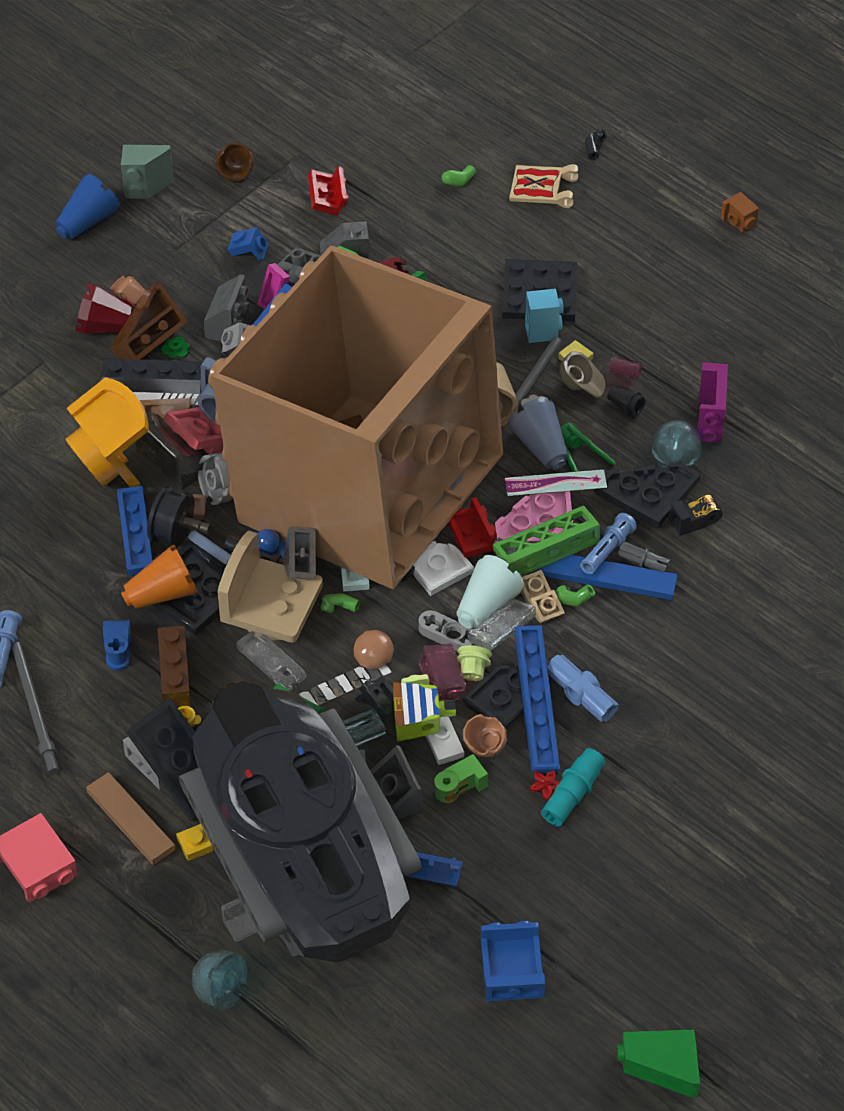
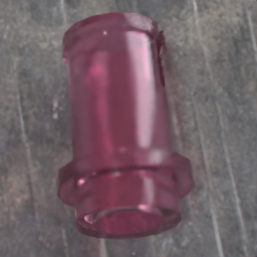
(625, 367)

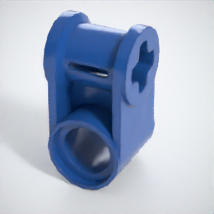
(117, 643)

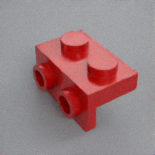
(328, 191)
(473, 530)

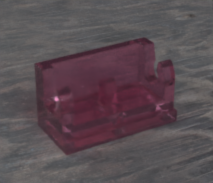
(443, 670)

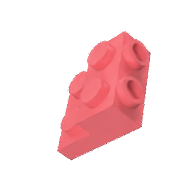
(196, 429)

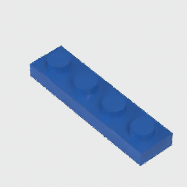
(134, 529)

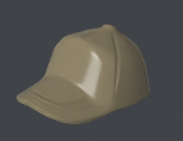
(580, 373)

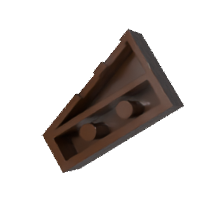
(148, 325)

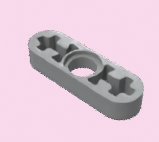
(446, 625)

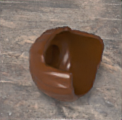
(234, 161)

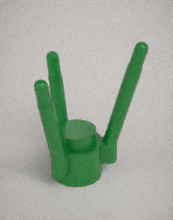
(573, 439)

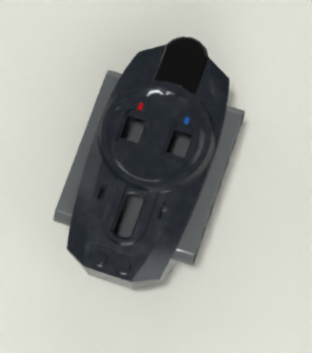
(299, 823)

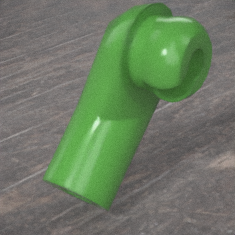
(458, 178)
(574, 599)

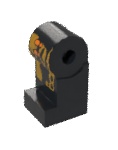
(695, 514)

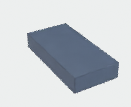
(209, 546)

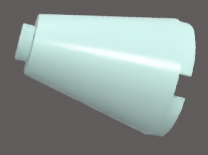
(488, 591)

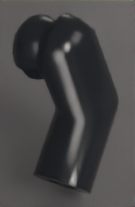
(593, 142)

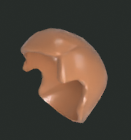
(373, 649)
(484, 736)

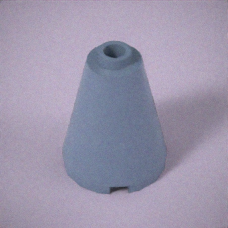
(540, 432)

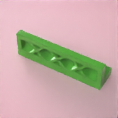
(552, 545)

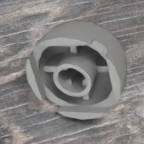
(215, 478)

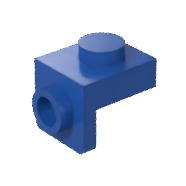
(248, 241)

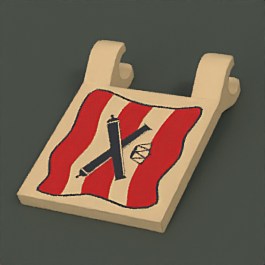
(542, 184)

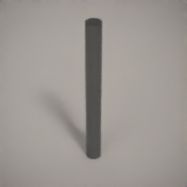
(537, 369)

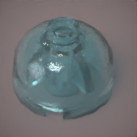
(676, 443)
(219, 978)

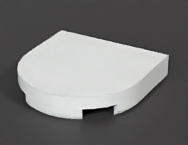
(441, 567)

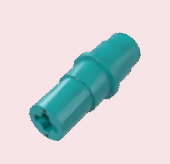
(573, 786)

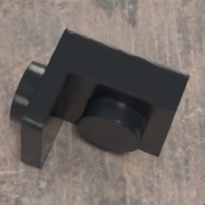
(378, 694)

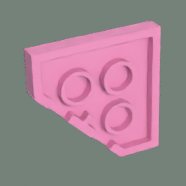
(533, 511)

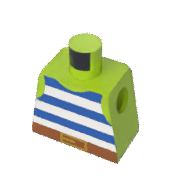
(419, 710)

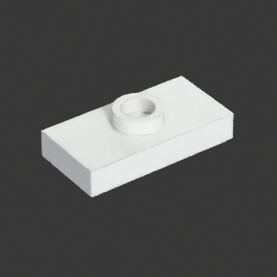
(445, 743)

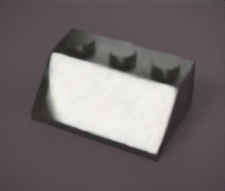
(170, 452)

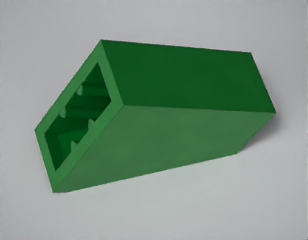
(662, 1059)

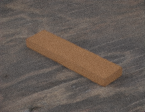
(130, 818)

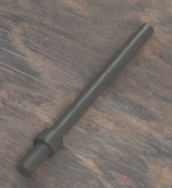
(46, 747)

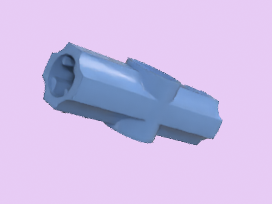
(582, 688)

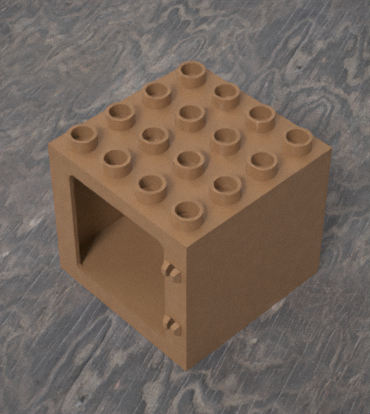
(371, 346)

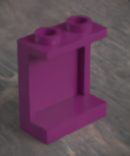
(712, 391)

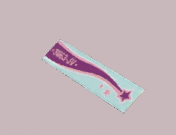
(555, 482)

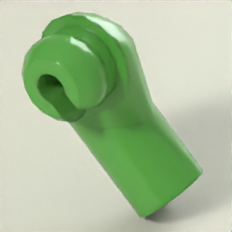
(341, 600)

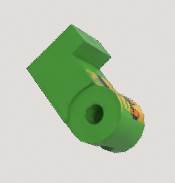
(460, 778)

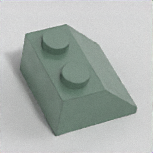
(146, 170)

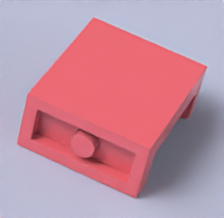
(37, 857)

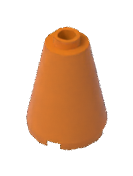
(159, 581)

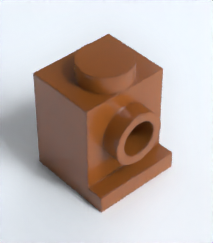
(740, 212)

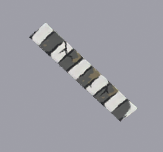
(342, 684)

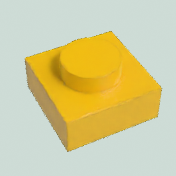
(194, 842)

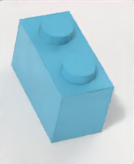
(542, 315)

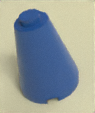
(86, 207)

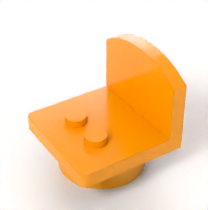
(109, 424)

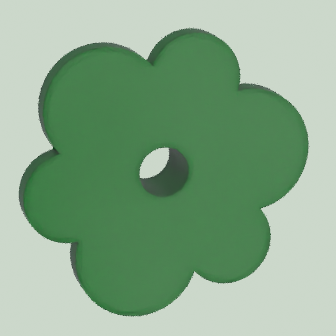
(176, 348)

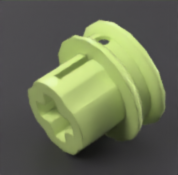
(473, 661)

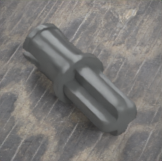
(643, 557)

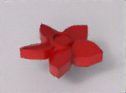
(546, 784)

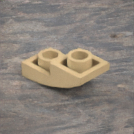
(538, 594)

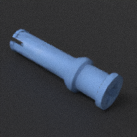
(613, 537)
(8, 627)

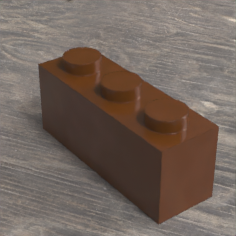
(174, 665)

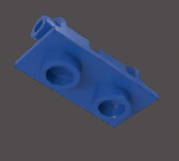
(438, 869)

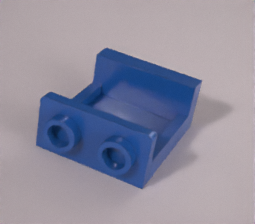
(512, 961)

